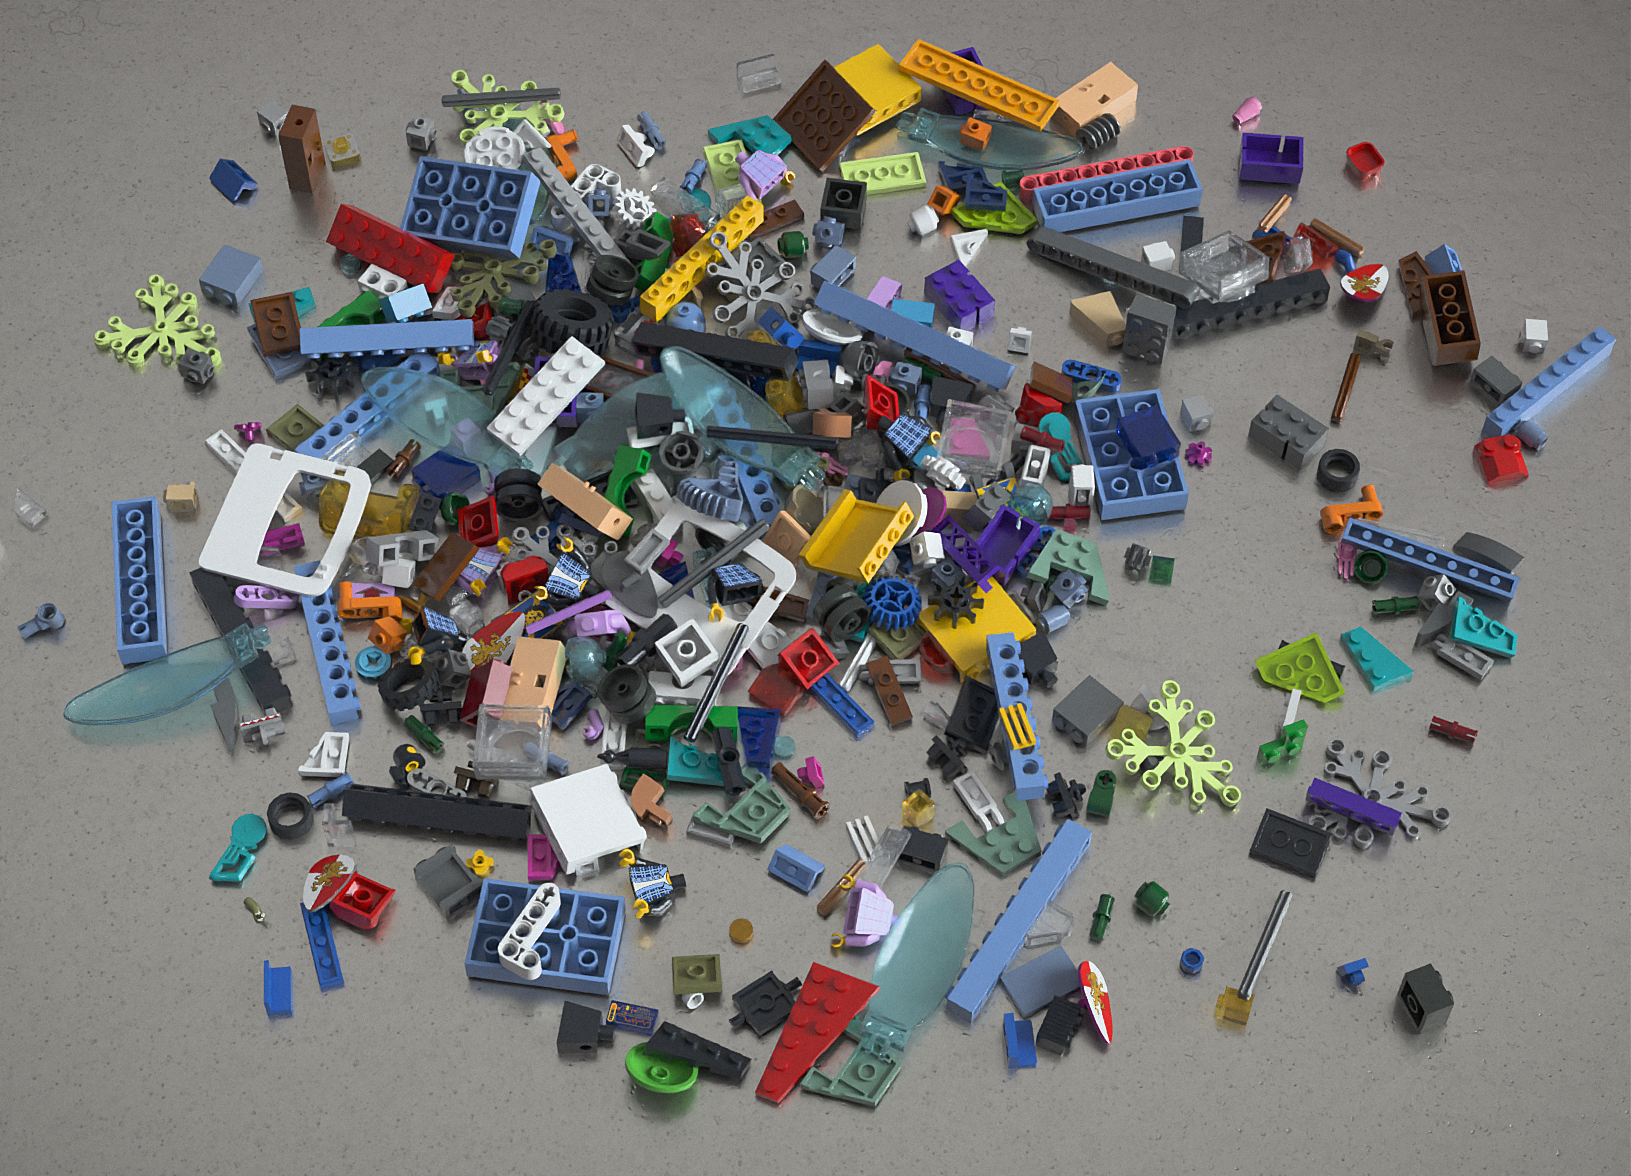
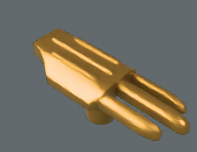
(414, 604)

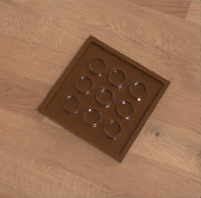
(824, 115)

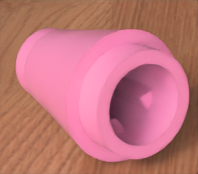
(1247, 110)

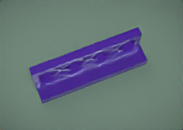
(961, 559)
(1353, 806)

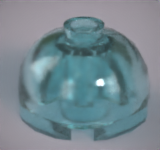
(1032, 502)
(585, 658)

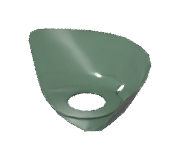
(1093, 387)

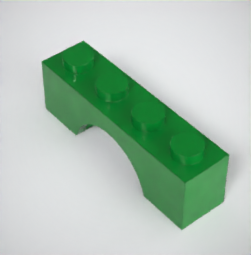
(653, 269)
(362, 311)
(628, 466)
(668, 719)

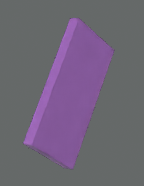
(569, 611)

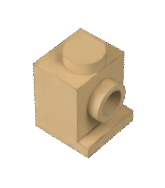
(181, 497)

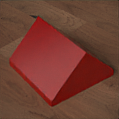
(879, 401)
(479, 522)

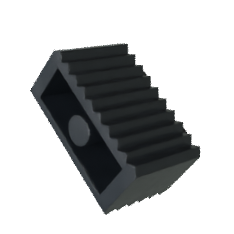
(1059, 1024)

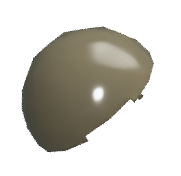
(805, 508)

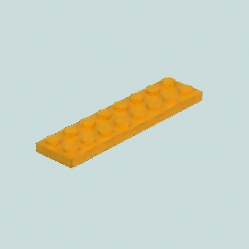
(979, 85)

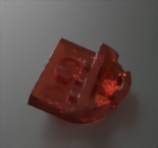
(686, 232)
(1319, 244)
(936, 655)
(777, 688)

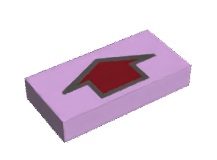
(365, 590)

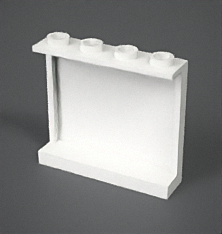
(586, 816)

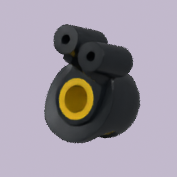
(405, 759)

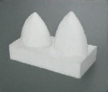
(633, 145)
(1141, 703)

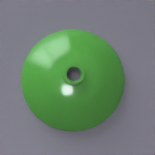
(659, 1074)

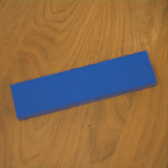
(842, 705)
(322, 947)

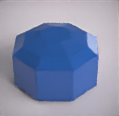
(1191, 960)

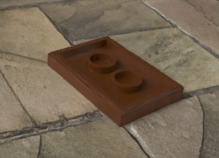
(277, 323)
(1051, 382)
(445, 566)

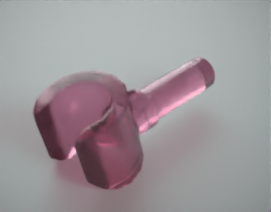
(1069, 525)

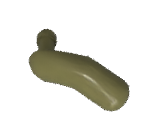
(255, 908)

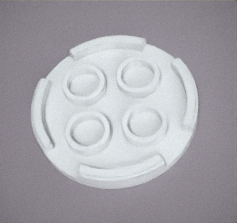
(495, 148)
(915, 499)

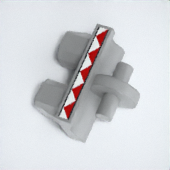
(261, 727)

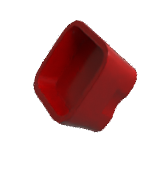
(1364, 160)

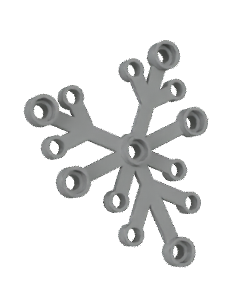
(738, 272)
(542, 551)
(1402, 804)

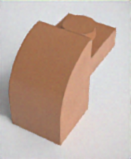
(832, 423)
(644, 799)

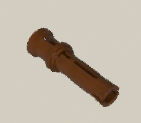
(807, 796)

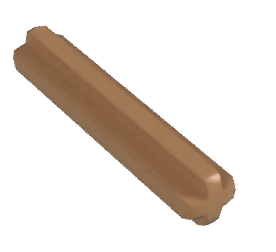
(1274, 213)
(1337, 237)
(836, 893)

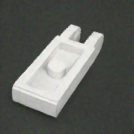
(978, 800)

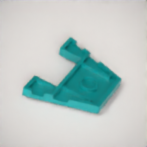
(756, 134)

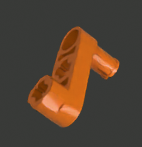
(559, 154)
(1336, 515)
(367, 607)

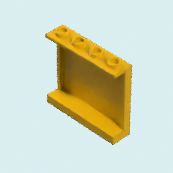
(880, 84)
(855, 537)
(968, 640)

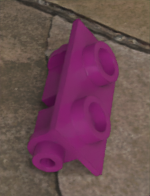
(284, 537)

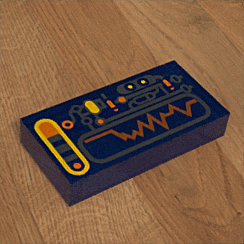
(632, 1017)

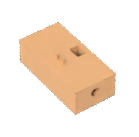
(1100, 93)
(585, 501)
(535, 672)

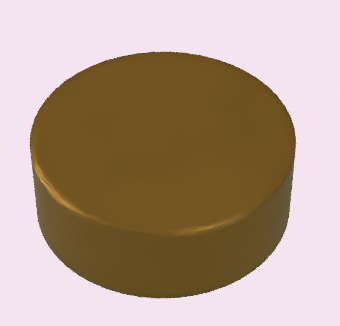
(741, 931)

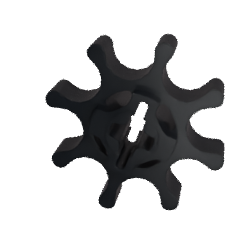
(332, 373)
(946, 601)

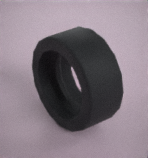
(1338, 456)
(295, 830)

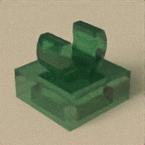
(1161, 568)

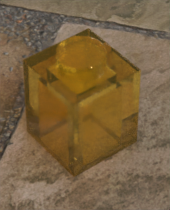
(918, 809)
(1233, 1008)

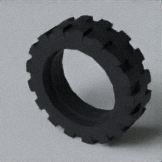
(417, 694)

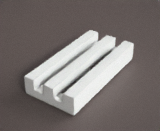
(859, 824)

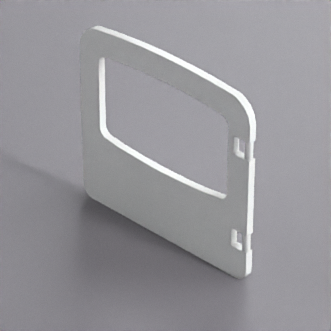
(248, 510)
(687, 608)

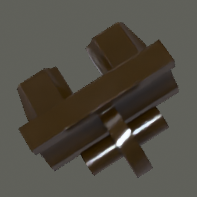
(464, 779)

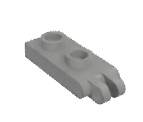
(1462, 656)
(906, 671)

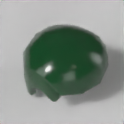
(450, 505)
(1371, 567)

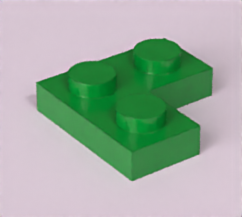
(1289, 743)

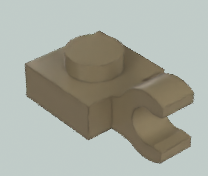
(1370, 343)

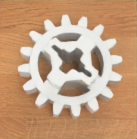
(632, 208)
(942, 472)

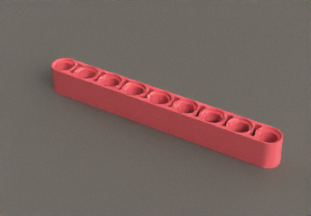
(1129, 163)

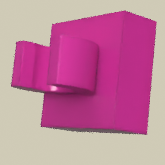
(669, 555)
(811, 773)

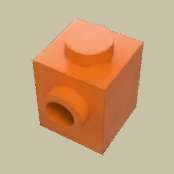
(975, 134)
(943, 200)
(387, 635)

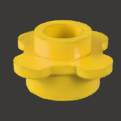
(480, 869)

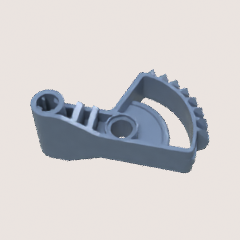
(715, 496)

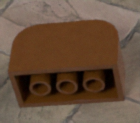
(1449, 318)

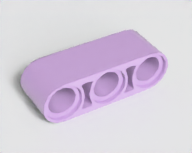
(885, 292)

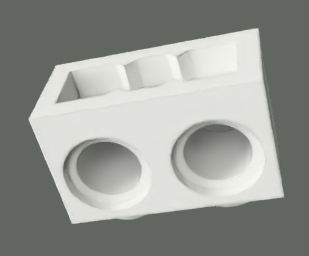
(381, 282)

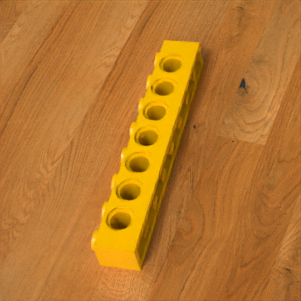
(691, 266)

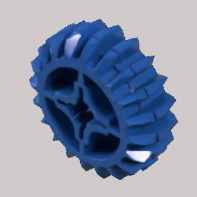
(894, 596)

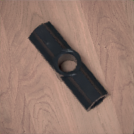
(644, 641)
(730, 771)

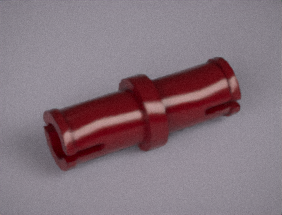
(1042, 439)
(1071, 512)
(1453, 730)

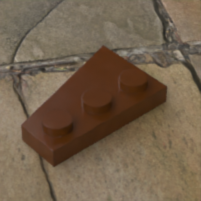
(1272, 247)
(1412, 269)

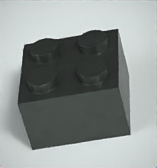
(844, 201)
(1426, 998)

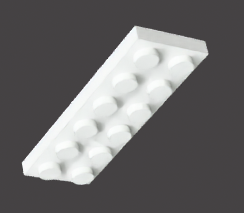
(545, 396)

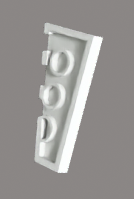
(769, 640)

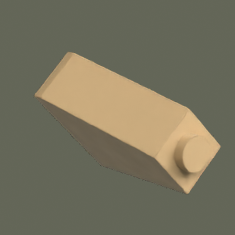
(1099, 317)
(958, 505)

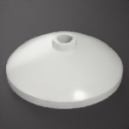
(830, 329)

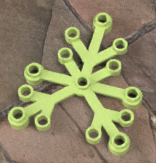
(532, 114)
(188, 303)
(1198, 770)

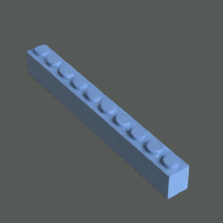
(914, 335)
(1011, 927)

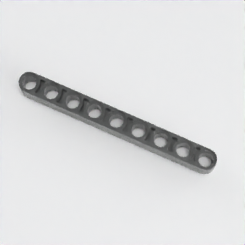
(1113, 267)

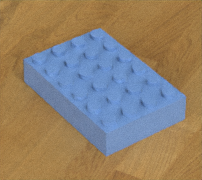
(470, 206)
(1118, 482)
(574, 948)

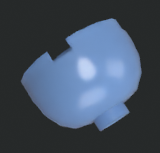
(686, 316)

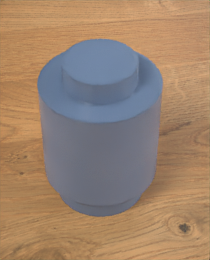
(1531, 434)
(1052, 619)

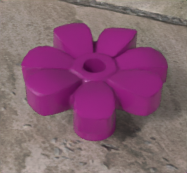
(248, 429)
(1198, 453)

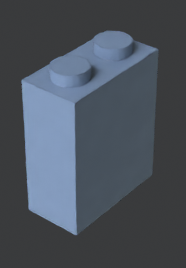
(231, 275)

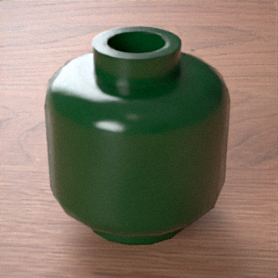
(792, 244)
(1152, 898)

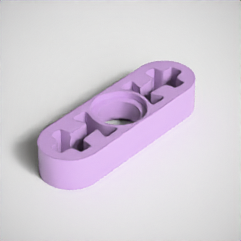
(251, 592)

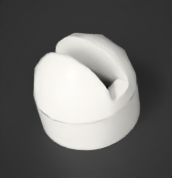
(692, 1000)

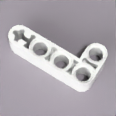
(591, 178)
(533, 927)

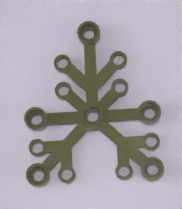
(495, 269)

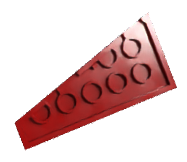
(816, 1020)

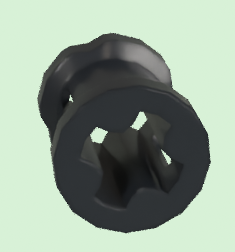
(923, 785)

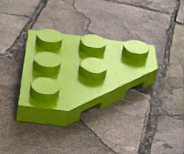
(1015, 220)
(1302, 667)

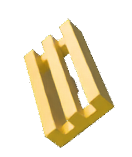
(1012, 712)

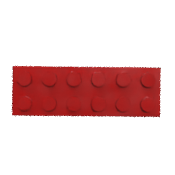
(390, 248)

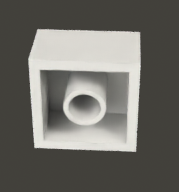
(687, 652)

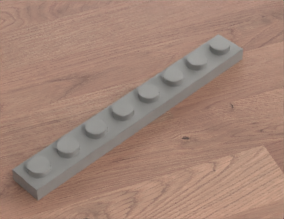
(571, 204)

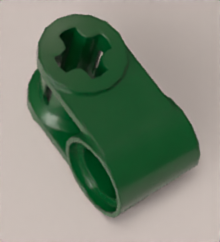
(1102, 797)

